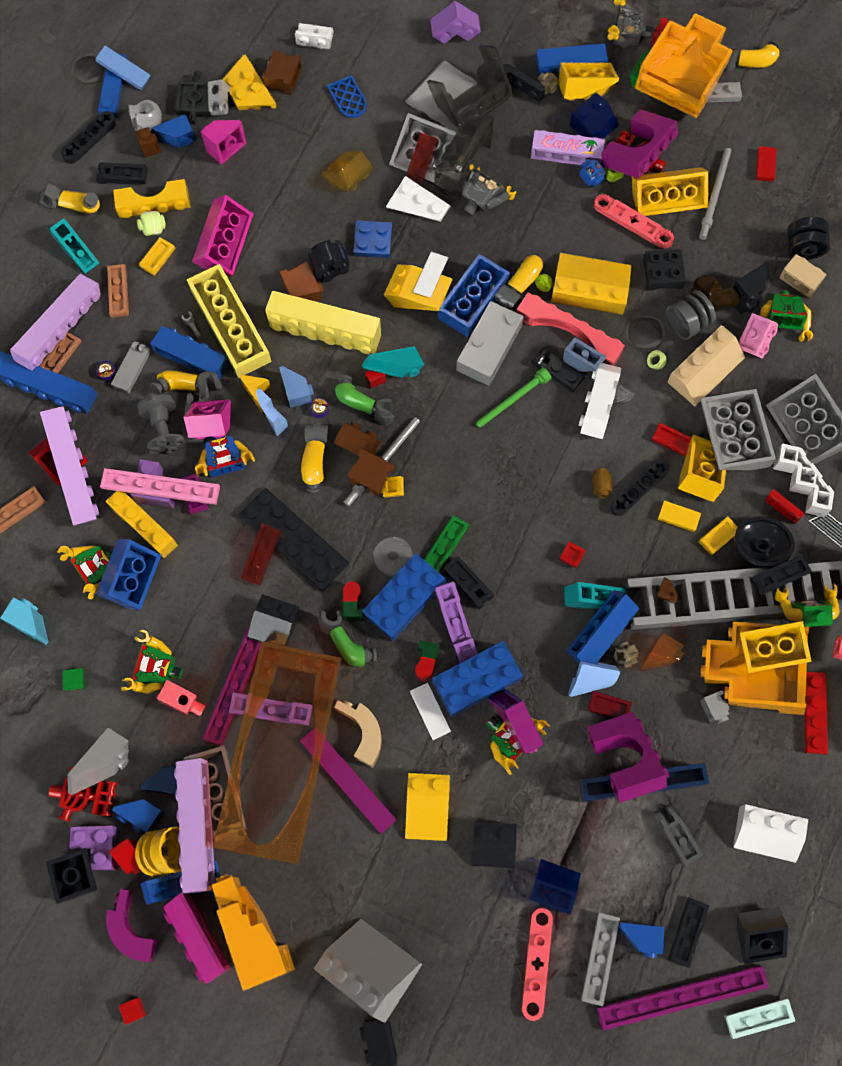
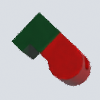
(351, 595)
(425, 667)

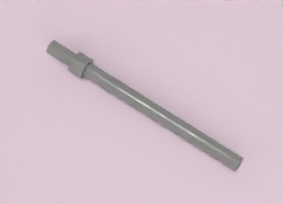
(707, 220)
(359, 490)

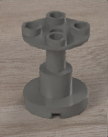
(158, 412)

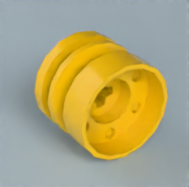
(159, 852)

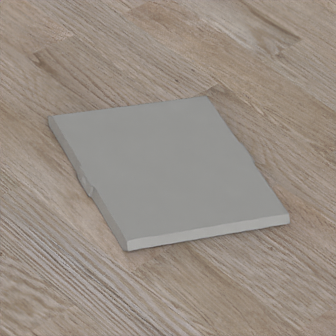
(455, 84)

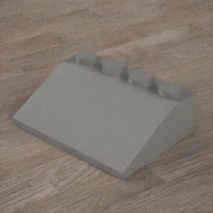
(408, 139)
(809, 419)
(738, 431)
(368, 969)

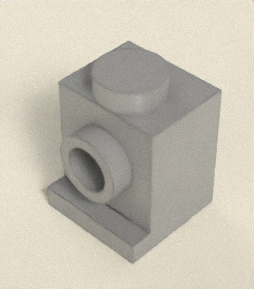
(715, 707)

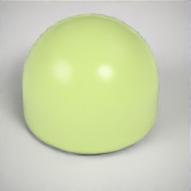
(662, 362)

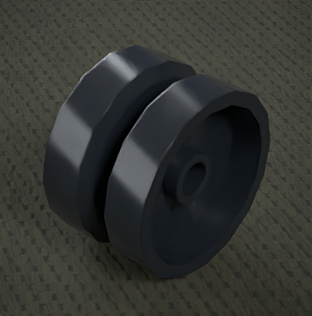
(808, 237)

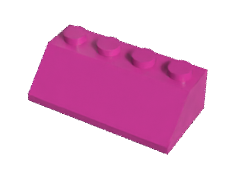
(223, 235)
(196, 937)

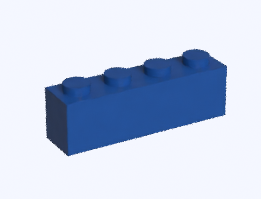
(549, 59)
(188, 352)
(603, 628)

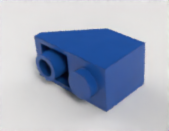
(140, 813)

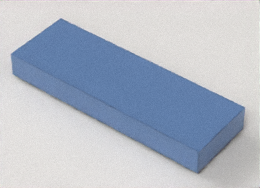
(123, 68)

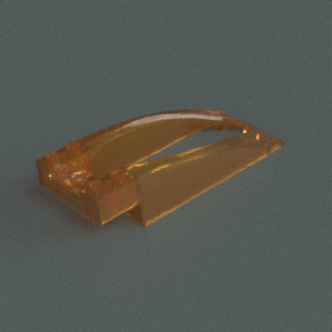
(230, 829)

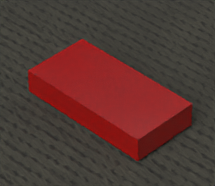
(766, 164)
(671, 439)
(784, 506)

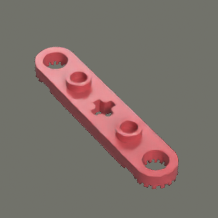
(643, 226)
(536, 980)

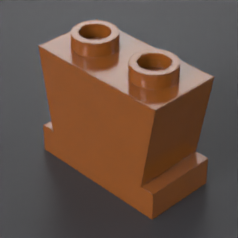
(302, 283)

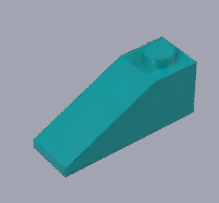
(73, 245)
(397, 362)
(588, 595)

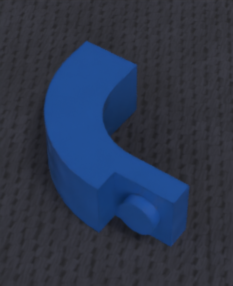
(166, 887)

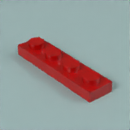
(816, 714)

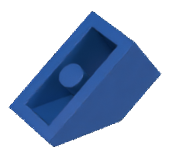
(175, 132)
(644, 938)

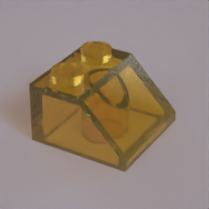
(348, 170)

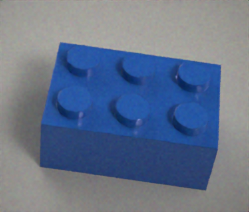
(128, 574)

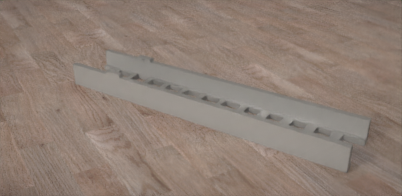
(724, 615)

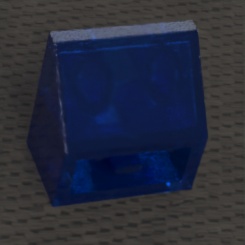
(555, 887)

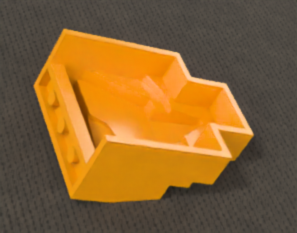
(685, 64)
(766, 689)
(249, 935)

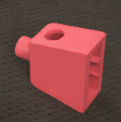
(172, 694)

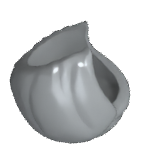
(150, 118)

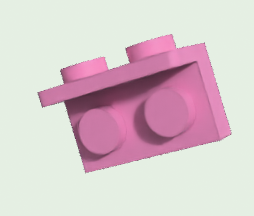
(758, 335)

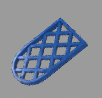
(340, 106)

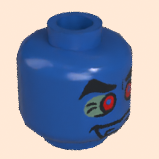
(592, 172)

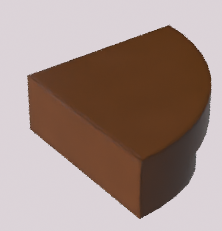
(667, 591)

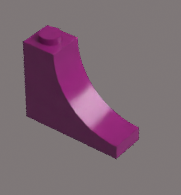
(517, 720)

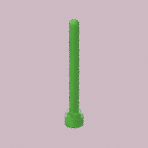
(541, 376)

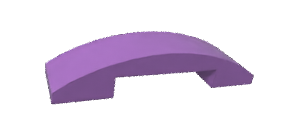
(455, 621)
(274, 710)

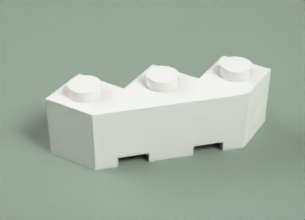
(600, 400)
(805, 479)

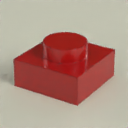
(572, 555)

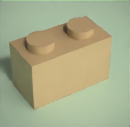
(802, 275)

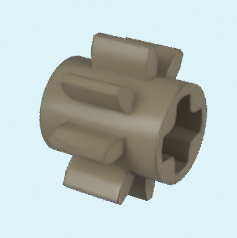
(549, 80)
(626, 654)

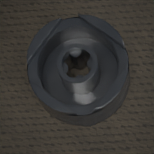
(329, 260)

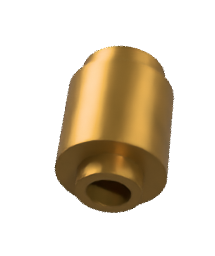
(602, 483)

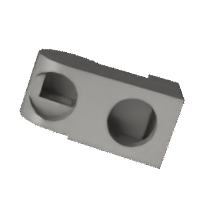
(218, 97)

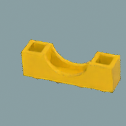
(172, 197)
(142, 523)

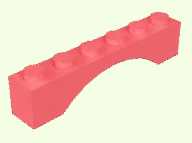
(539, 313)

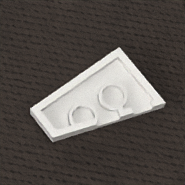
(418, 201)

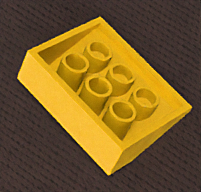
(591, 283)

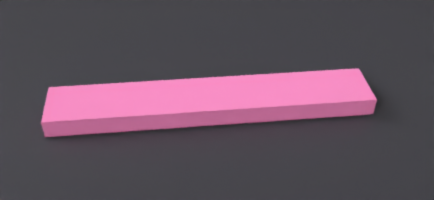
(160, 486)

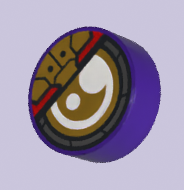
(105, 370)
(319, 408)

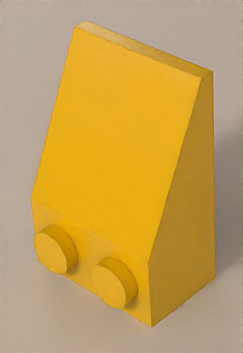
(583, 79)
(401, 288)
(700, 471)
(427, 807)

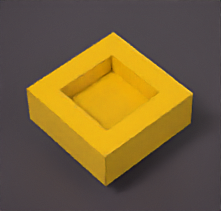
(393, 487)

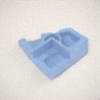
(275, 419)
(593, 677)

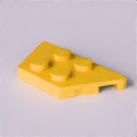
(247, 87)

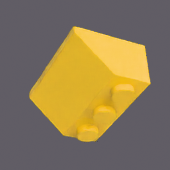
(775, 646)

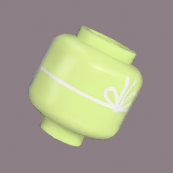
(151, 223)

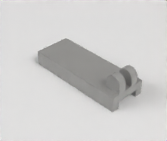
(131, 367)

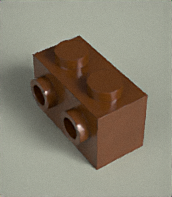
(352, 438)

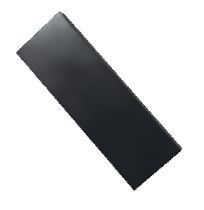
(688, 932)

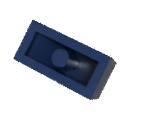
(162, 782)

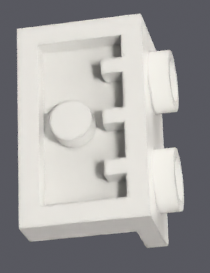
(314, 36)

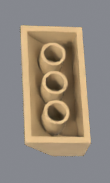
(707, 366)

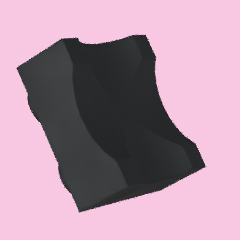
(664, 269)

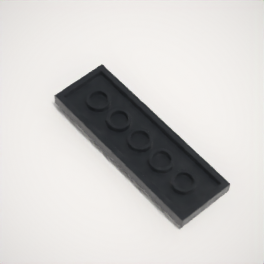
(297, 540)

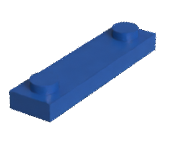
(111, 92)

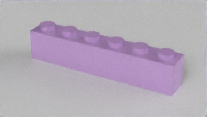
(55, 322)
(68, 465)
(194, 825)

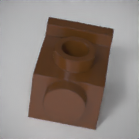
(148, 142)

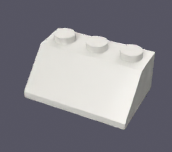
(770, 833)

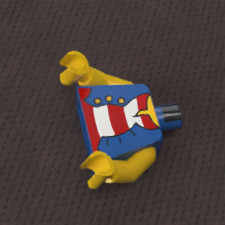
(223, 457)

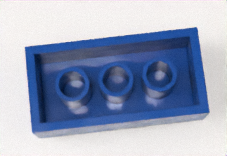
(472, 295)
(404, 597)
(477, 679)

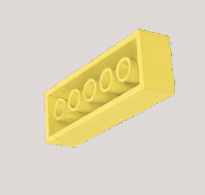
(229, 320)
(323, 322)

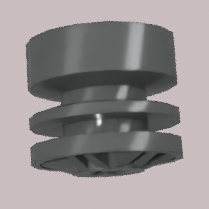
(691, 314)

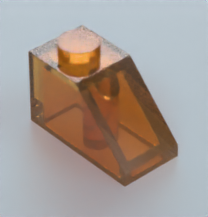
(663, 654)

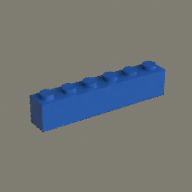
(47, 385)

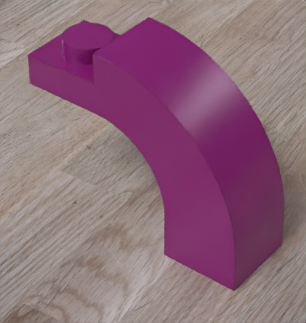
(121, 933)

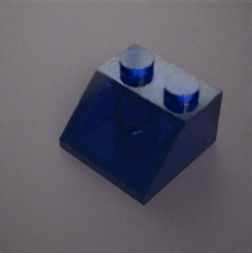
(594, 118)

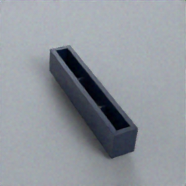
(679, 778)

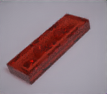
(421, 158)
(261, 554)

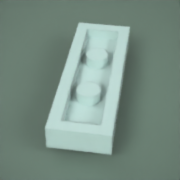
(759, 1018)

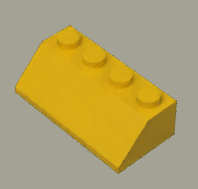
(671, 191)

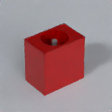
(375, 378)
(132, 1010)

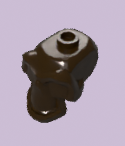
(713, 290)

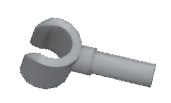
(190, 322)

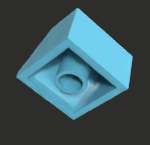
(25, 618)

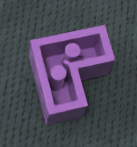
(455, 21)
(152, 468)
(98, 840)

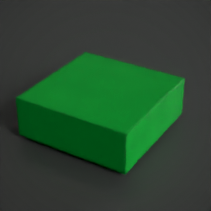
(73, 679)

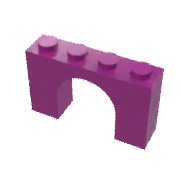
(637, 160)
(628, 732)

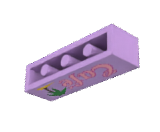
(566, 148)

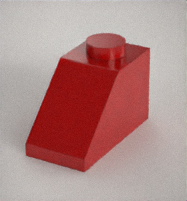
(125, 856)

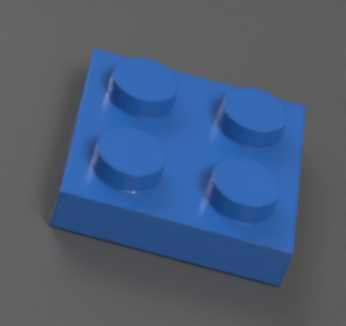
(372, 239)

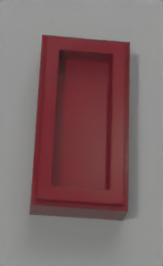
(608, 705)

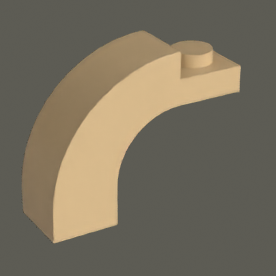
(371, 736)

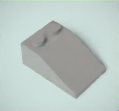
(99, 762)

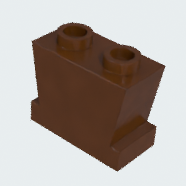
(282, 72)
(371, 471)

